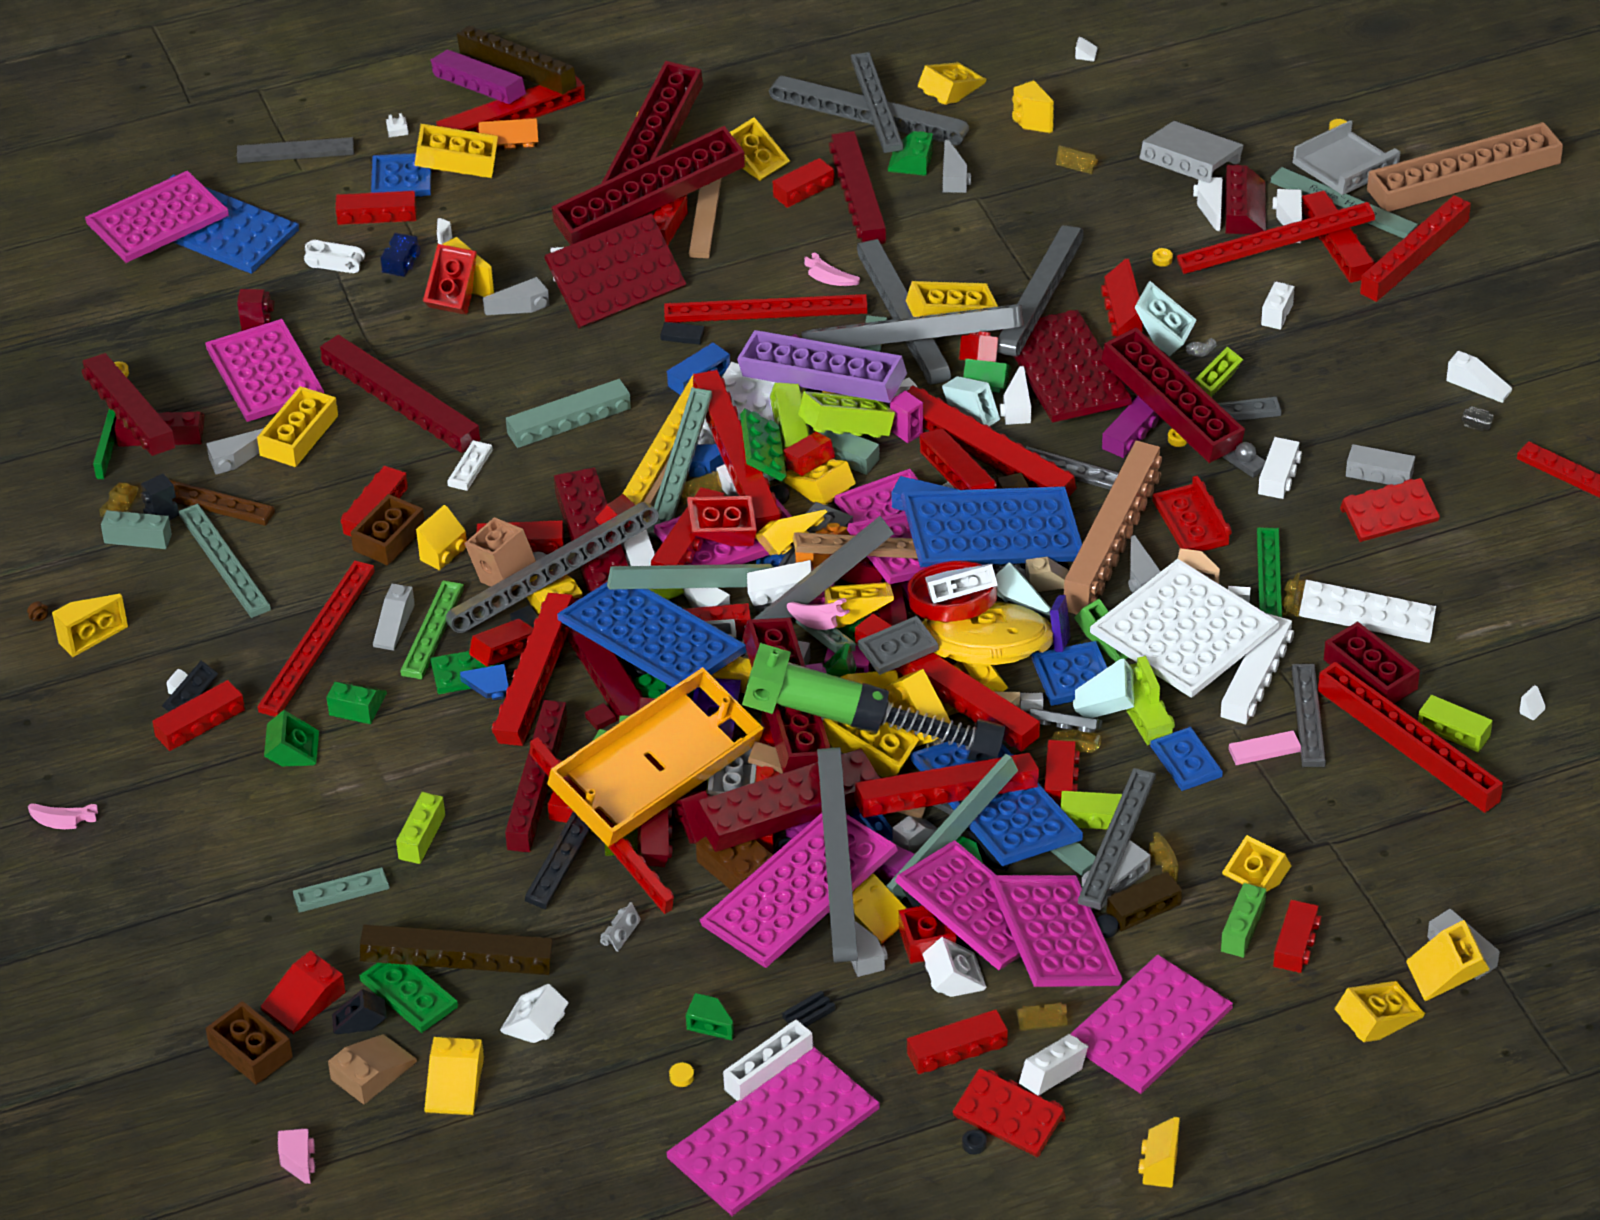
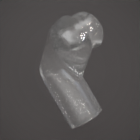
(1201, 349)

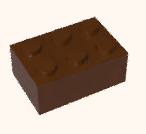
(387, 529)
(734, 863)
(249, 1042)

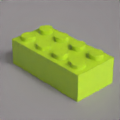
(846, 414)

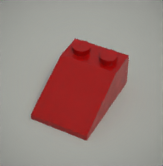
(451, 279)
(723, 519)
(304, 992)

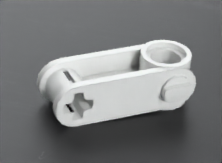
(333, 256)

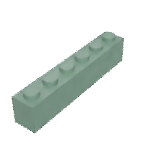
(568, 413)

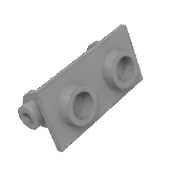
(621, 927)

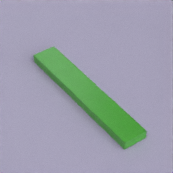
(431, 630)

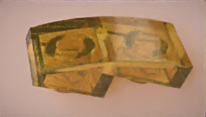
(119, 498)
(1084, 741)
(1164, 855)

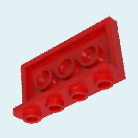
(1390, 509)
(1193, 517)
(1009, 1112)

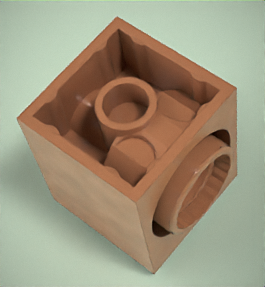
(499, 551)

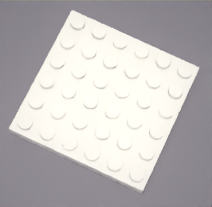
(1184, 627)

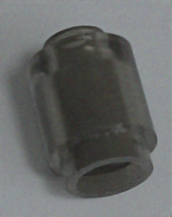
(1477, 419)

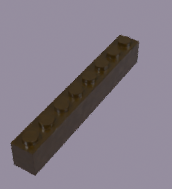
(516, 59)
(455, 949)

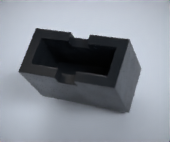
(158, 497)

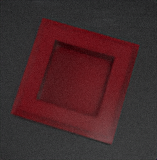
(600, 716)

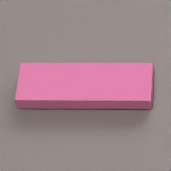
(1264, 747)

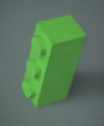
(1243, 920)

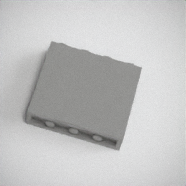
(1189, 150)
(1342, 158)

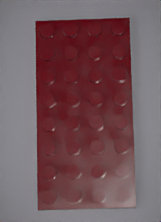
(1067, 369)

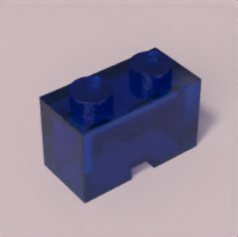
(400, 255)

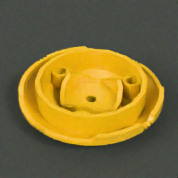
(994, 637)

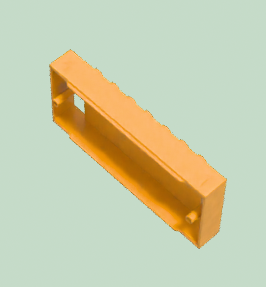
(671, 730)

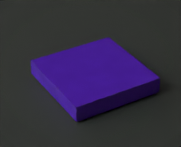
(1060, 623)

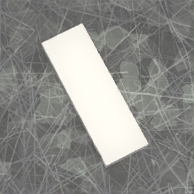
(470, 465)

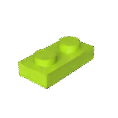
(1149, 683)

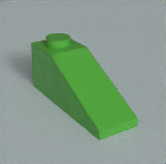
(1089, 616)

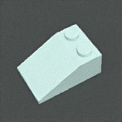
(1164, 319)
(1016, 589)

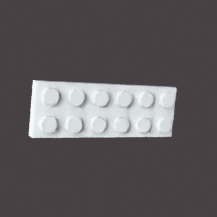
(1372, 610)

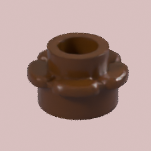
(37, 611)

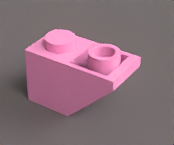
(295, 1153)

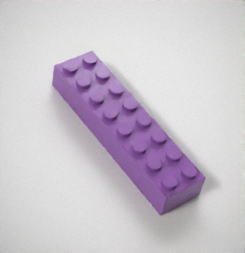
(822, 366)

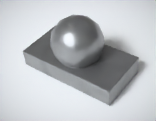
(1246, 459)

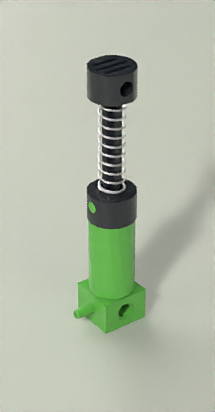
(854, 704)

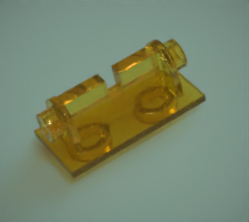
(1076, 159)
(708, 481)
(1294, 596)
(1036, 1018)

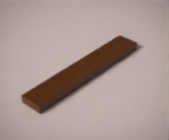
(223, 503)

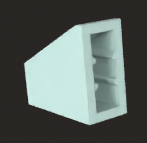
(972, 399)
(1106, 692)

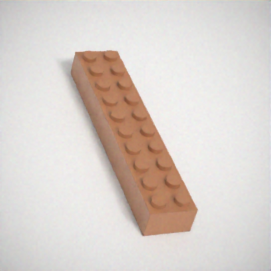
(1464, 167)
(1113, 526)

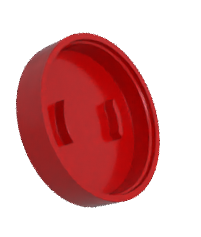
(953, 609)

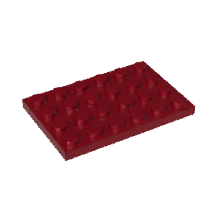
(615, 270)

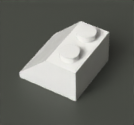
(953, 969)
(535, 1015)

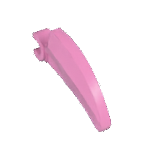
(827, 274)
(818, 616)
(62, 817)

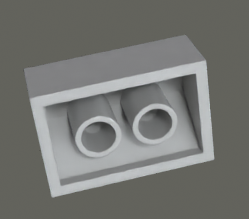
(733, 776)

